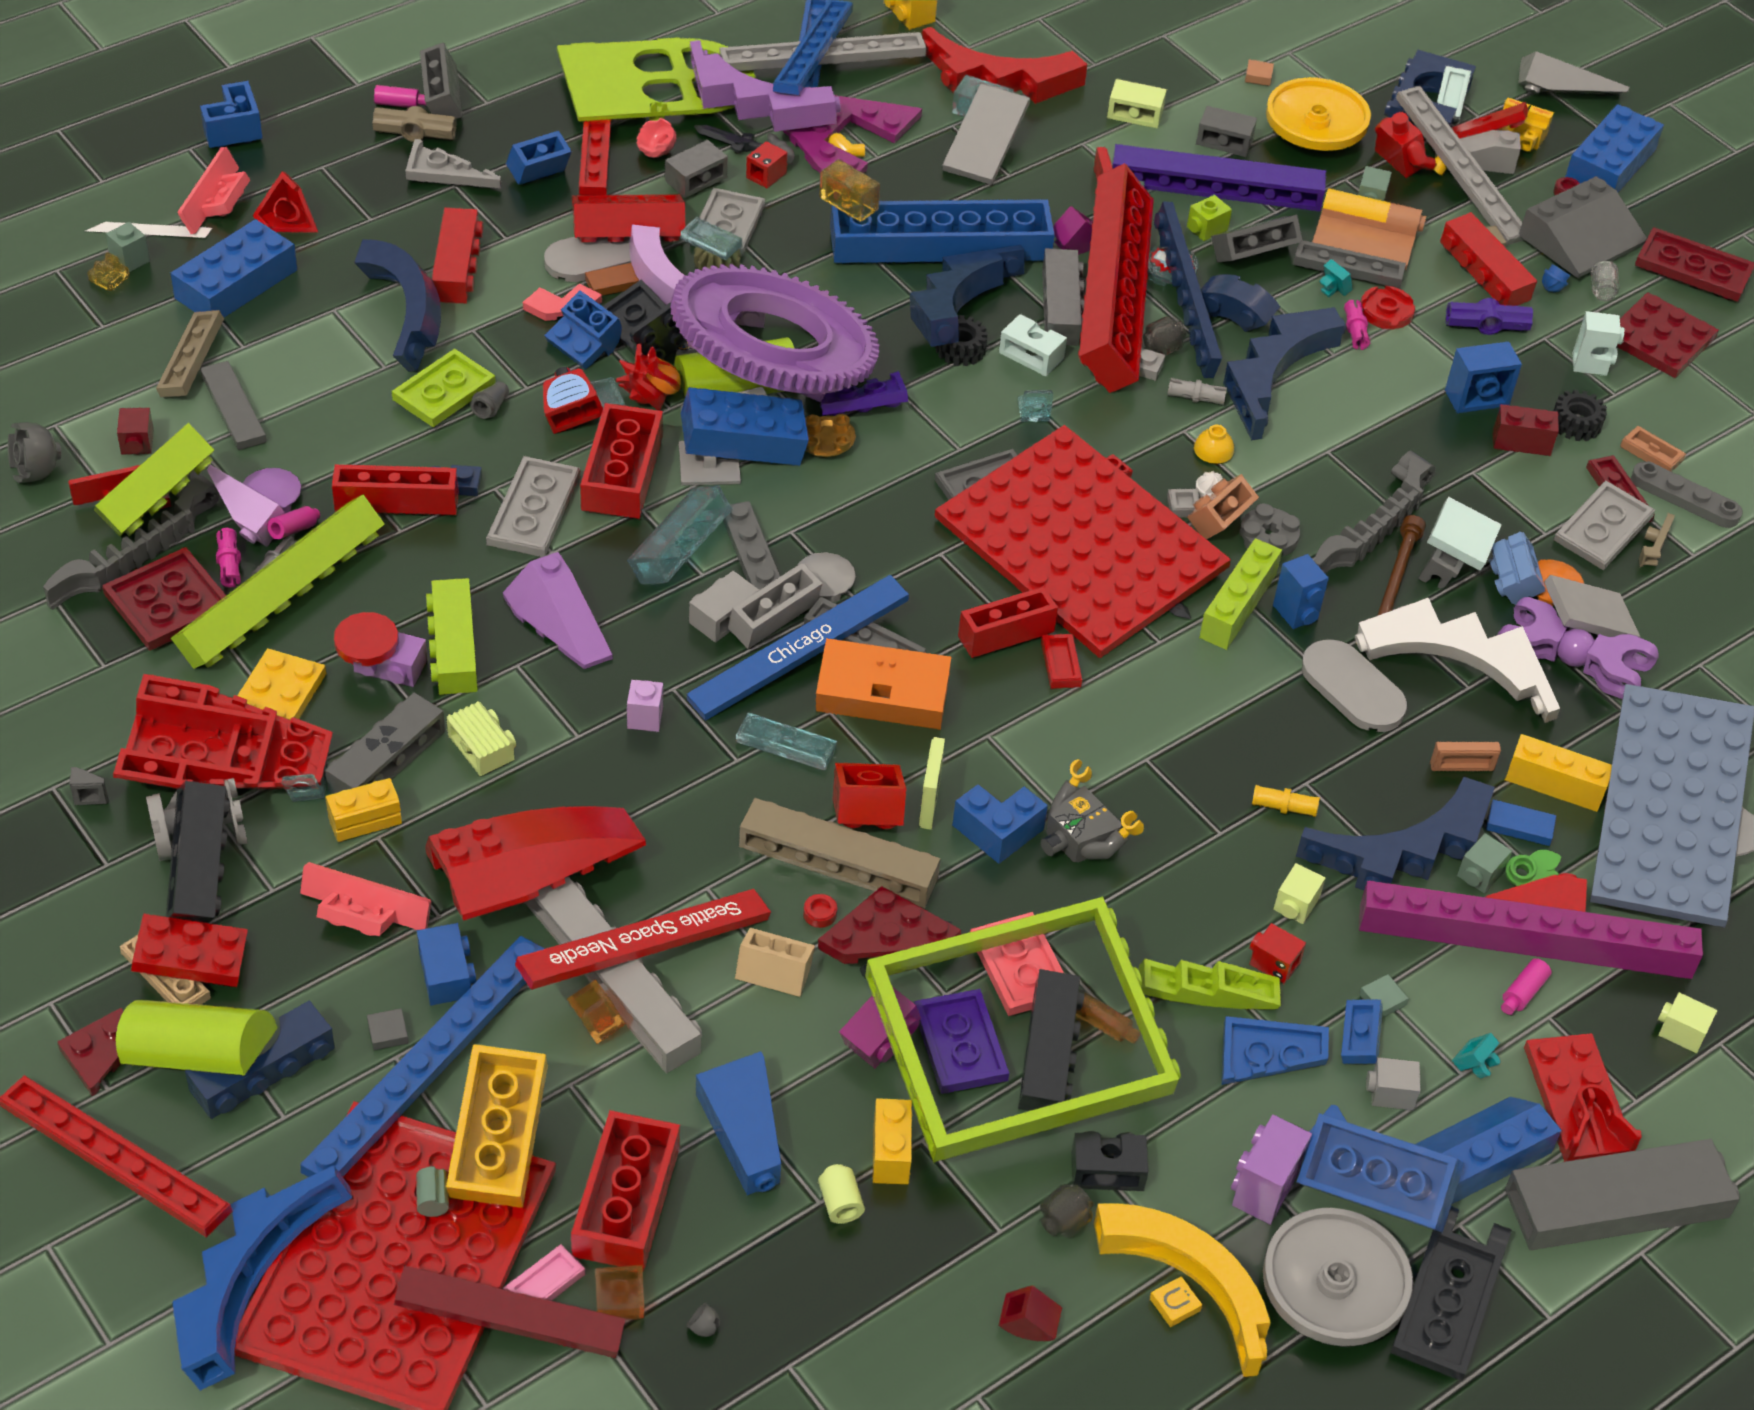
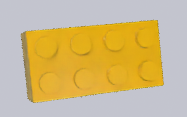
(497, 1126)

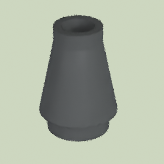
(488, 401)

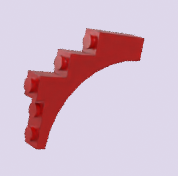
(1035, 77)

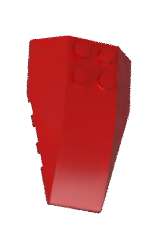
(206, 737)
(518, 853)

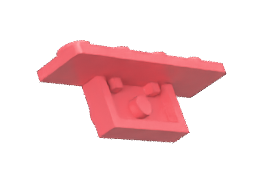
(214, 192)
(361, 902)

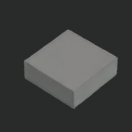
(1182, 501)

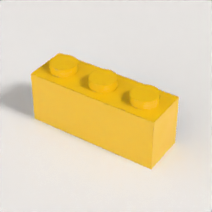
(1559, 772)

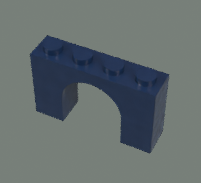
(1427, 72)

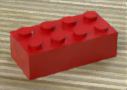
(621, 460)
(625, 1190)

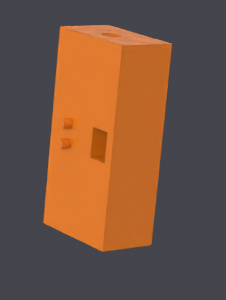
(883, 683)

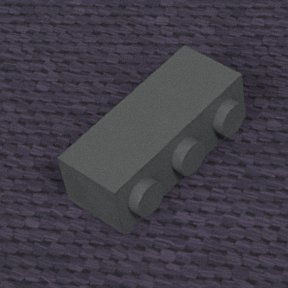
(440, 81)
(1257, 238)

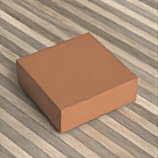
(1259, 72)

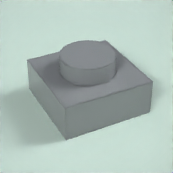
(1151, 364)

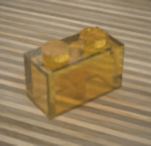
(849, 190)

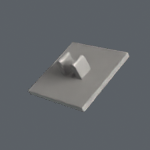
(707, 469)

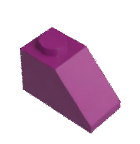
(1073, 231)

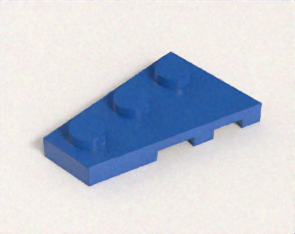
(1270, 1048)

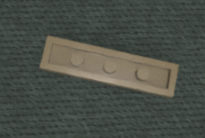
(190, 353)

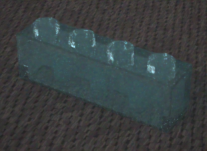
(679, 535)

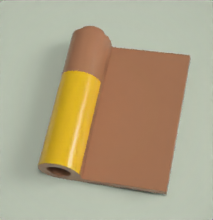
(1368, 226)

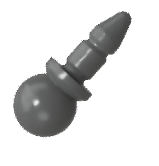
(773, 139)

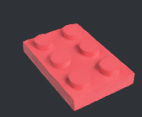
(1016, 967)

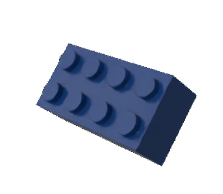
(1616, 148)
(234, 270)
(744, 426)
(1380, 1172)

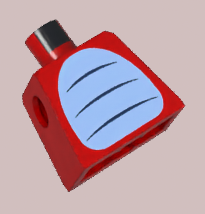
(570, 400)

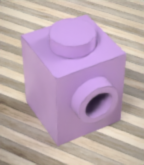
(645, 705)

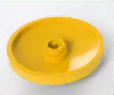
(1318, 114)

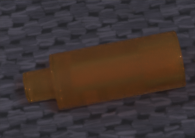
(1107, 1020)

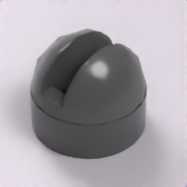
(704, 1321)

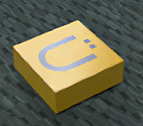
(1175, 1301)

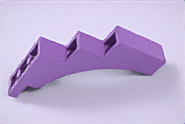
(724, 86)

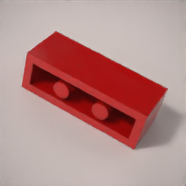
(1007, 621)

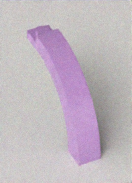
(660, 274)

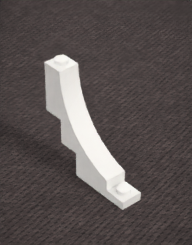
(1504, 657)

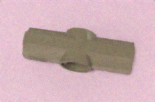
(414, 123)

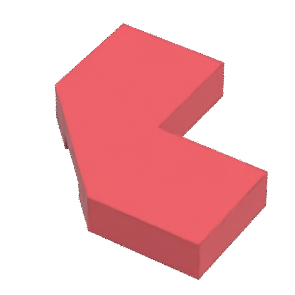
(549, 306)

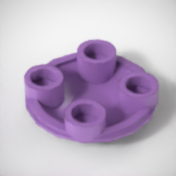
(276, 485)

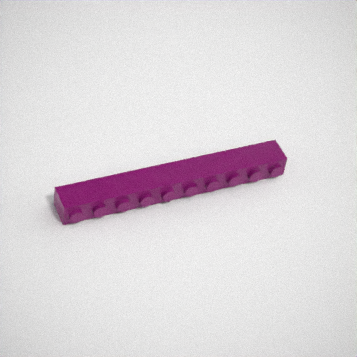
(1530, 929)

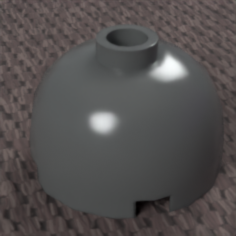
(32, 452)

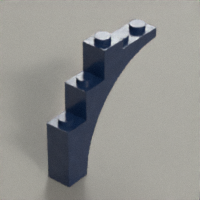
(1410, 850)

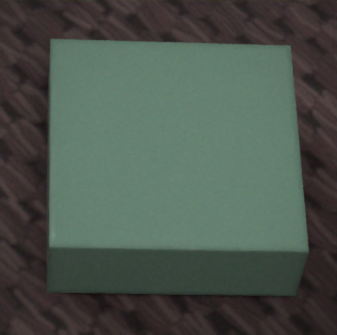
(1386, 990)

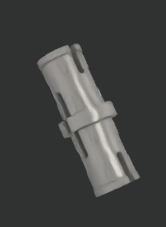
(1197, 391)

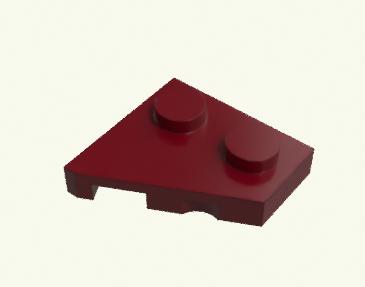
(93, 1050)

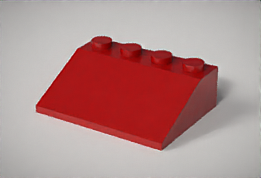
(614, 215)

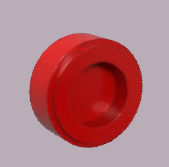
(820, 910)

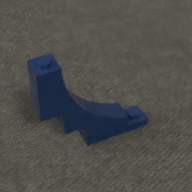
(962, 279)
(1267, 357)

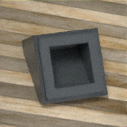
(87, 788)

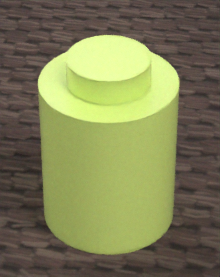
(841, 1194)

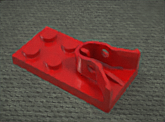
(1580, 1097)

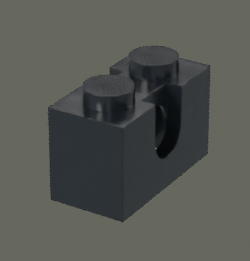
(1095, 1171)

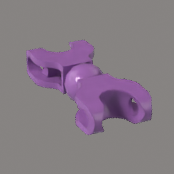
(1605, 659)

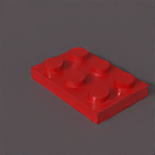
(189, 950)

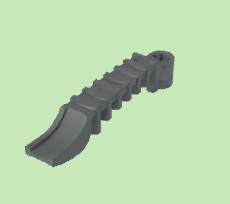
(1352, 544)
(89, 576)

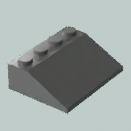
(1582, 227)

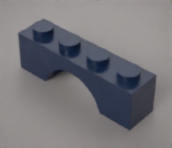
(301, 1040)

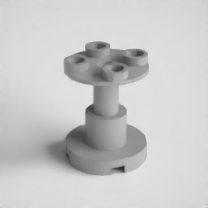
(163, 820)

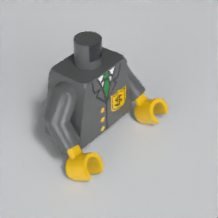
(1083, 824)

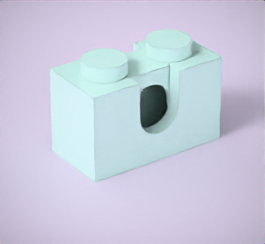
(1026, 334)
(1597, 343)

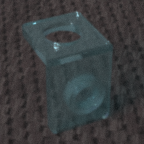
(1035, 405)
(305, 793)

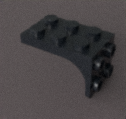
(645, 321)

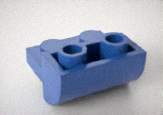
(585, 330)

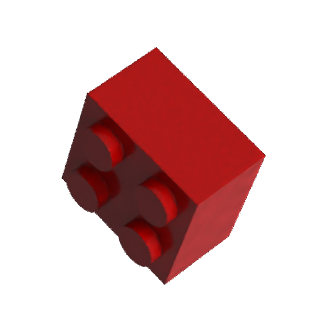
(869, 795)

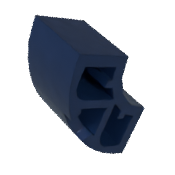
(1239, 301)

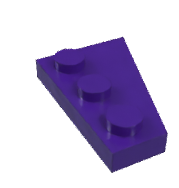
(873, 394)

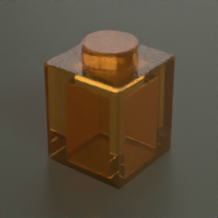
(596, 1011)

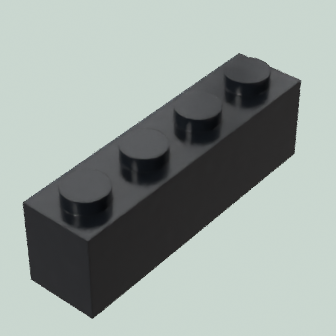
(196, 852)
(1050, 1040)

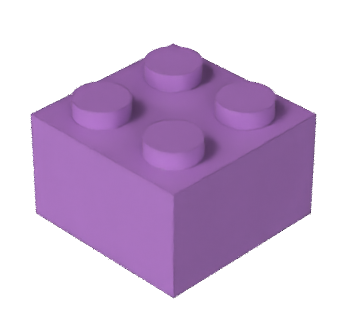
(1269, 1168)

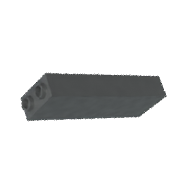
(1621, 1194)

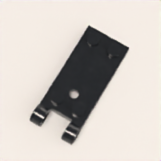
(1448, 1310)

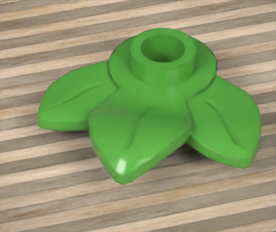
(1537, 865)

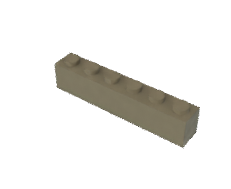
(838, 851)

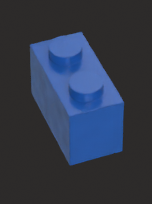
(538, 157)
(1300, 591)
(444, 963)

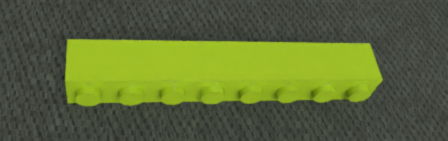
(277, 582)

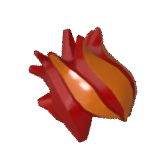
(649, 378)

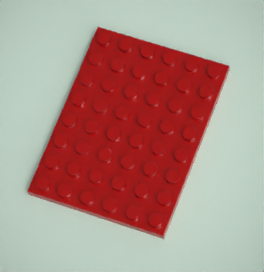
(1084, 534)
(333, 1289)

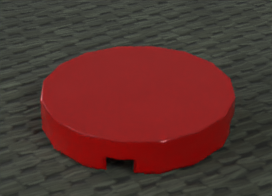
(1388, 307)
(366, 638)

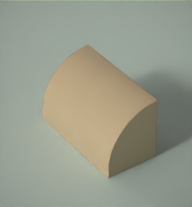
(774, 962)

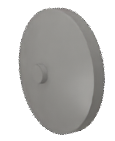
(1337, 1276)

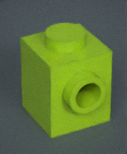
(1209, 217)

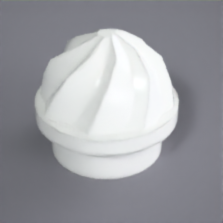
(1206, 482)

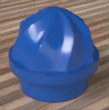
(1555, 279)

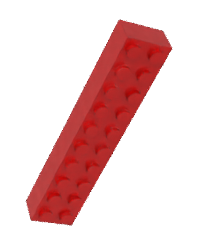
(1117, 279)

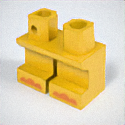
(1534, 128)

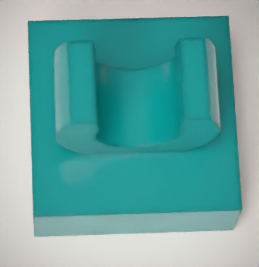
(1335, 279)
(1476, 1053)

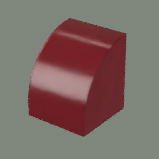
(1030, 1314)

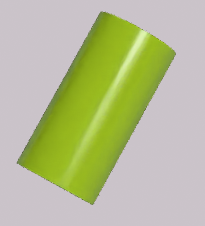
(703, 374)
(192, 1036)

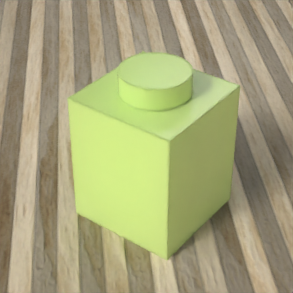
(1299, 893)
(1686, 1022)

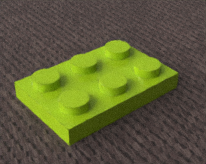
(443, 387)

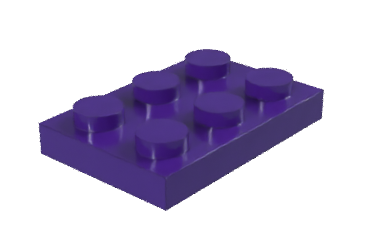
(961, 1041)

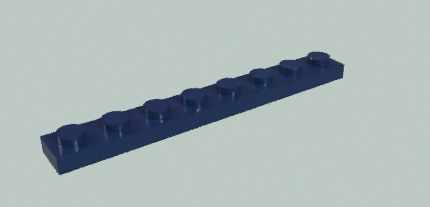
(1188, 290)

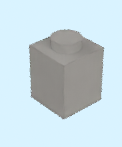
(1394, 1083)

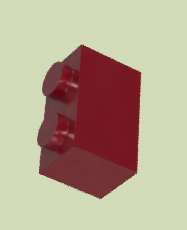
(1525, 430)

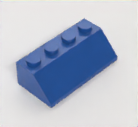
(1496, 1142)

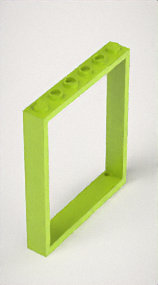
(950, 1145)

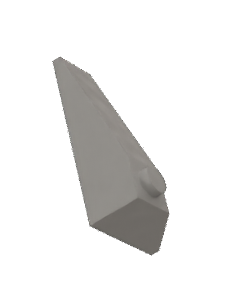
(1551, 75)

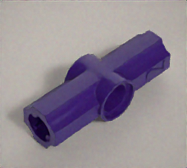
(1489, 316)

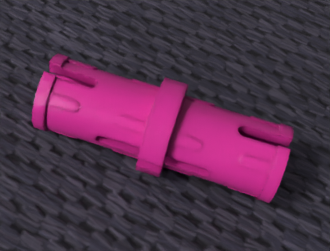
(1357, 324)
(228, 557)

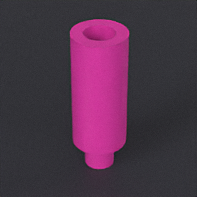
(398, 96)
(293, 522)
(1525, 986)

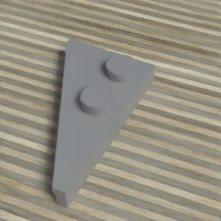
(446, 168)

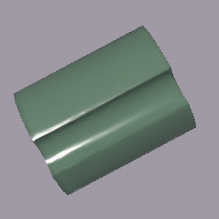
(432, 1191)

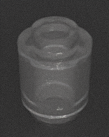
(1605, 280)

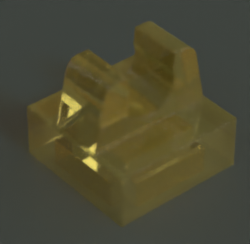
(108, 272)

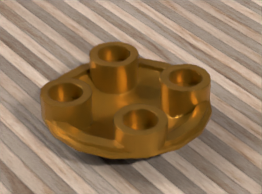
(829, 435)

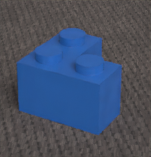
(234, 119)
(998, 826)

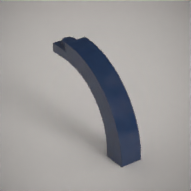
(423, 307)

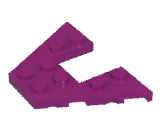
(880, 118)

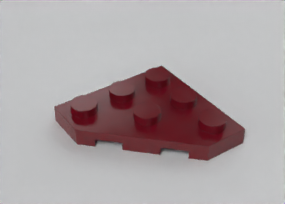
(882, 927)

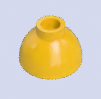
(1214, 445)

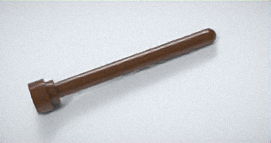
(1411, 530)

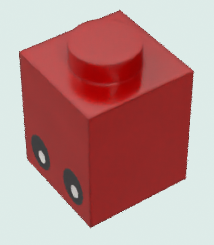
(766, 164)
(1276, 952)

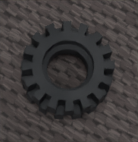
(966, 351)
(1587, 406)

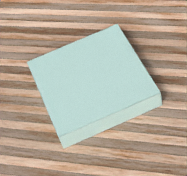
(1464, 533)

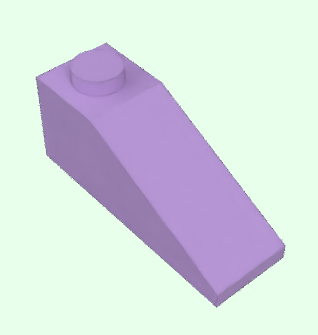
(246, 506)

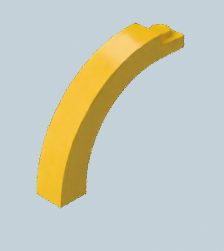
(1202, 1258)

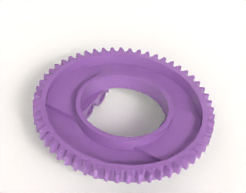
(713, 300)

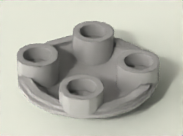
(834, 573)

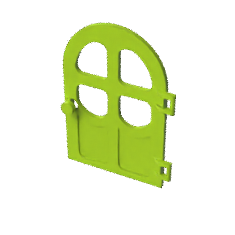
(611, 87)

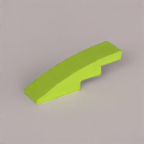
(1213, 987)

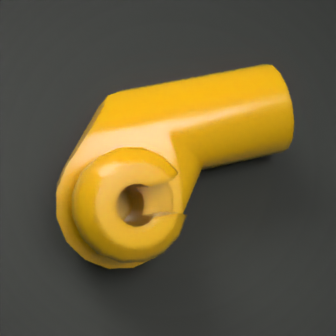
(841, 142)

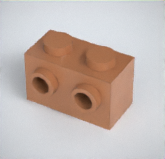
(1222, 507)

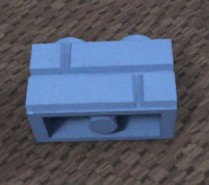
(1517, 568)

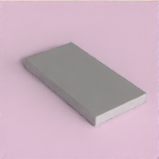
(986, 134)
(533, 506)

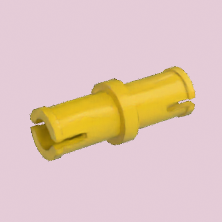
(1285, 801)

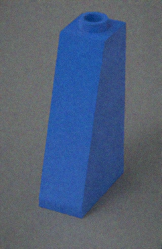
(742, 1116)

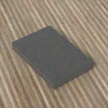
(963, 476)

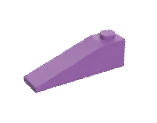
(553, 604)

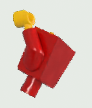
(1404, 146)

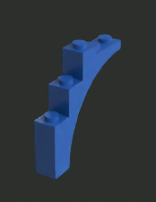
(264, 1226)

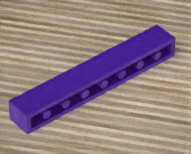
(1224, 177)

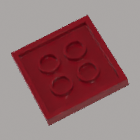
(1664, 335)
(163, 596)

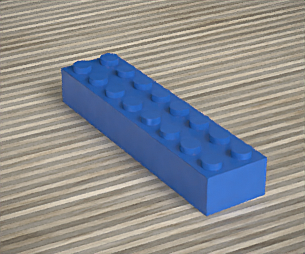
(940, 229)

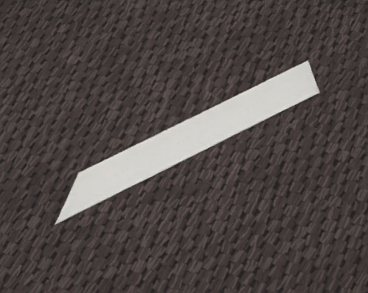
(149, 229)

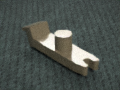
(1650, 554)

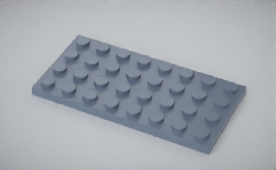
(1673, 805)

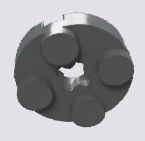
(1272, 519)

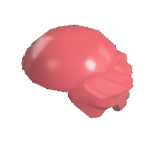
(656, 138)

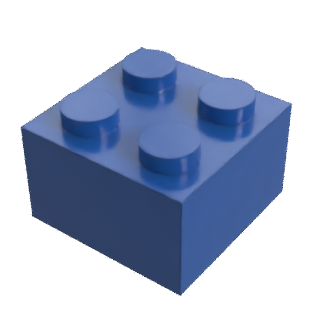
(1483, 377)

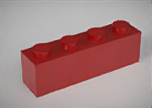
(456, 254)
(1488, 260)
(397, 488)

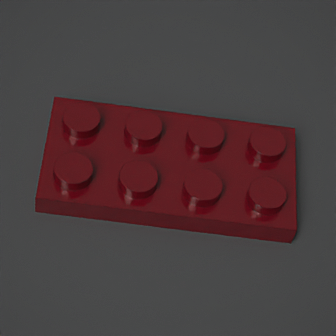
(1695, 264)

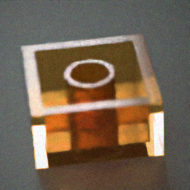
(620, 1291)

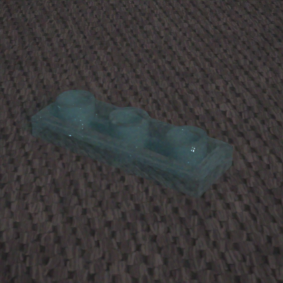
(786, 741)

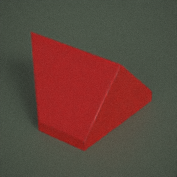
(285, 208)

